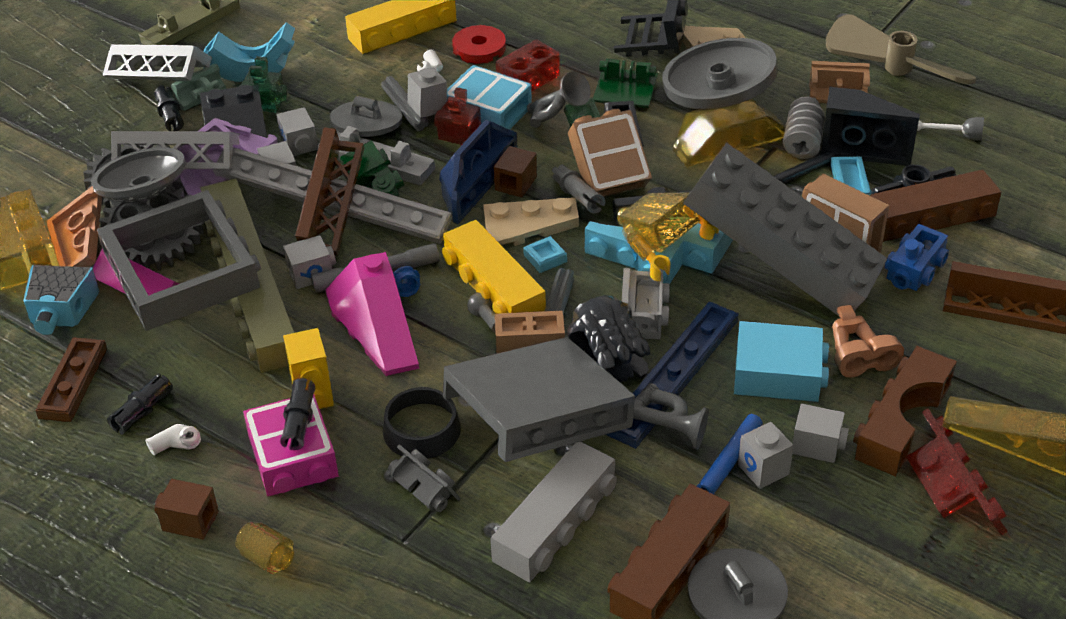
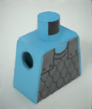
(59, 296)

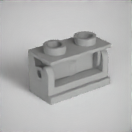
(646, 300)

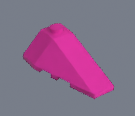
(372, 312)

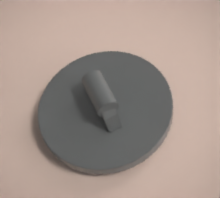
(367, 115)
(737, 586)

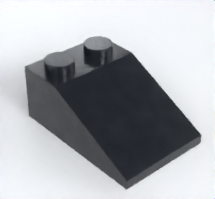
(236, 106)
(868, 128)

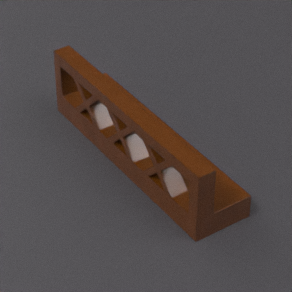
(319, 187)
(1012, 291)

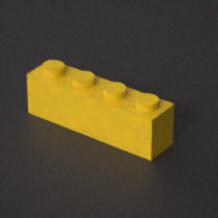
(397, 21)
(492, 270)

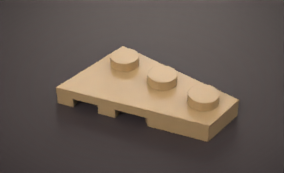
(524, 219)

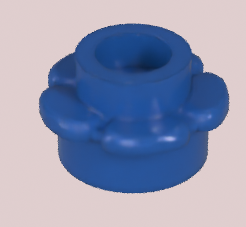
(410, 284)

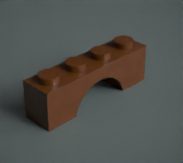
(887, 435)

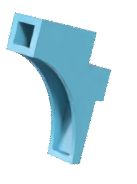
(688, 250)

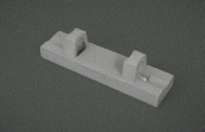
(409, 165)

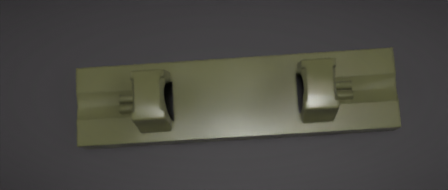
(178, 26)

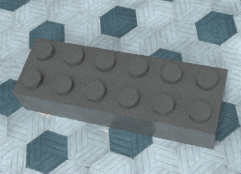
(785, 231)

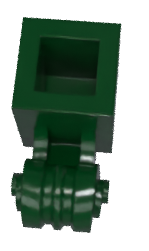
(374, 170)

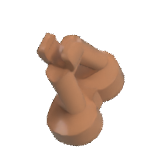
(872, 351)

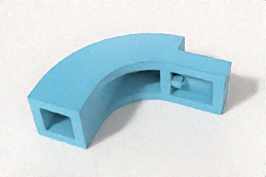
(236, 59)

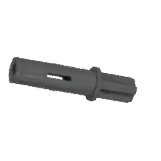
(572, 183)

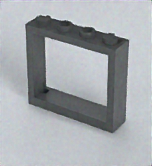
(192, 294)

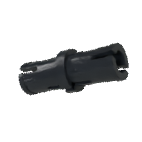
(168, 108)
(140, 403)
(298, 414)

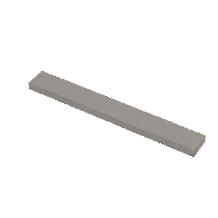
(366, 203)

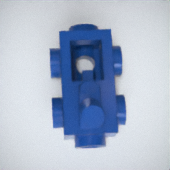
(916, 258)

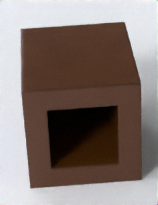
(515, 171)
(186, 508)

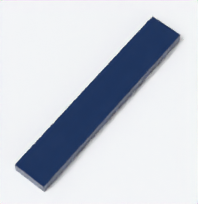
(682, 363)

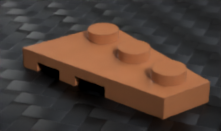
(75, 230)

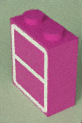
(286, 468)

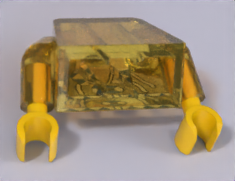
(656, 224)

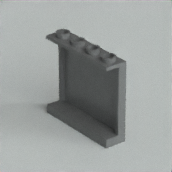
(541, 396)

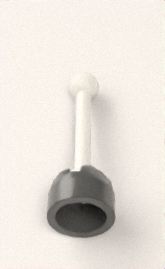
(971, 128)

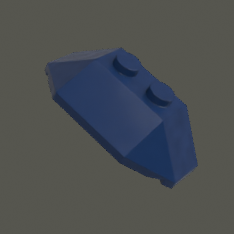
(471, 168)

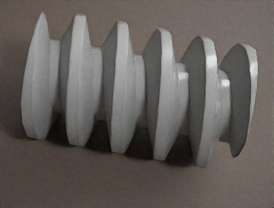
(804, 128)

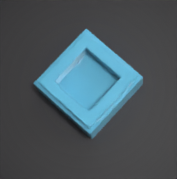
(545, 254)

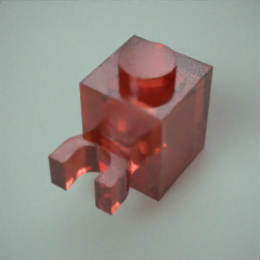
(457, 119)

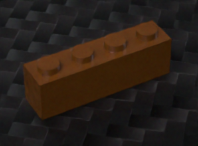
(940, 203)
(673, 548)

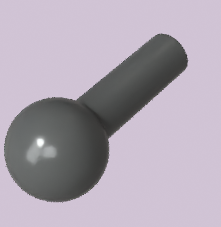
(480, 307)

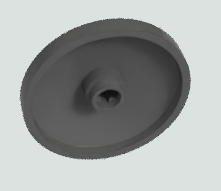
(720, 73)

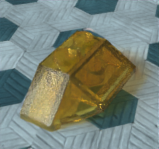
(739, 125)

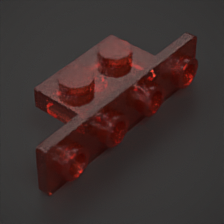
(948, 479)

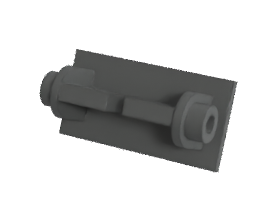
(434, 487)

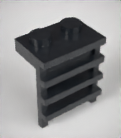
(670, 32)

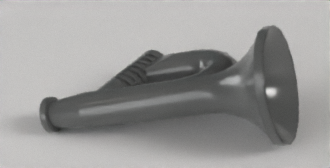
(574, 90)
(691, 426)

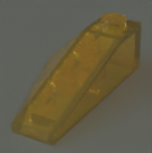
(1021, 431)

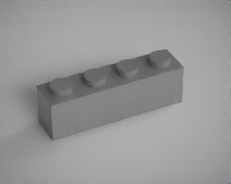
(553, 511)

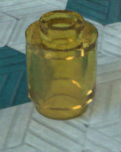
(265, 547)

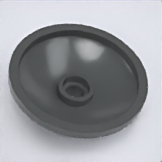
(139, 174)

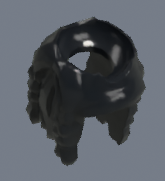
(610, 337)

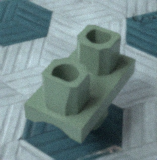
(202, 81)

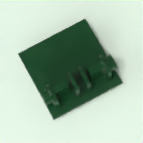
(624, 84)

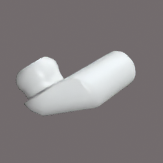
(431, 61)
(175, 436)

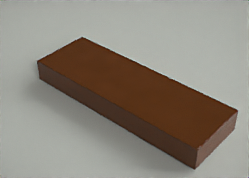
(71, 379)

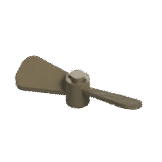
(860, 40)

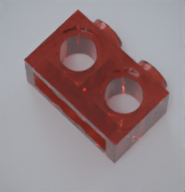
(532, 63)

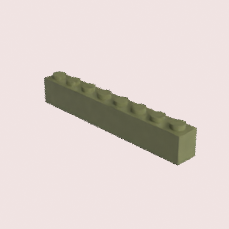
(262, 309)

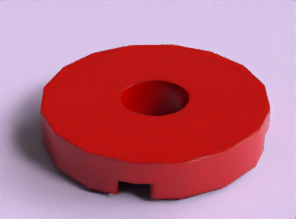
(479, 44)

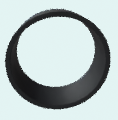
(428, 446)

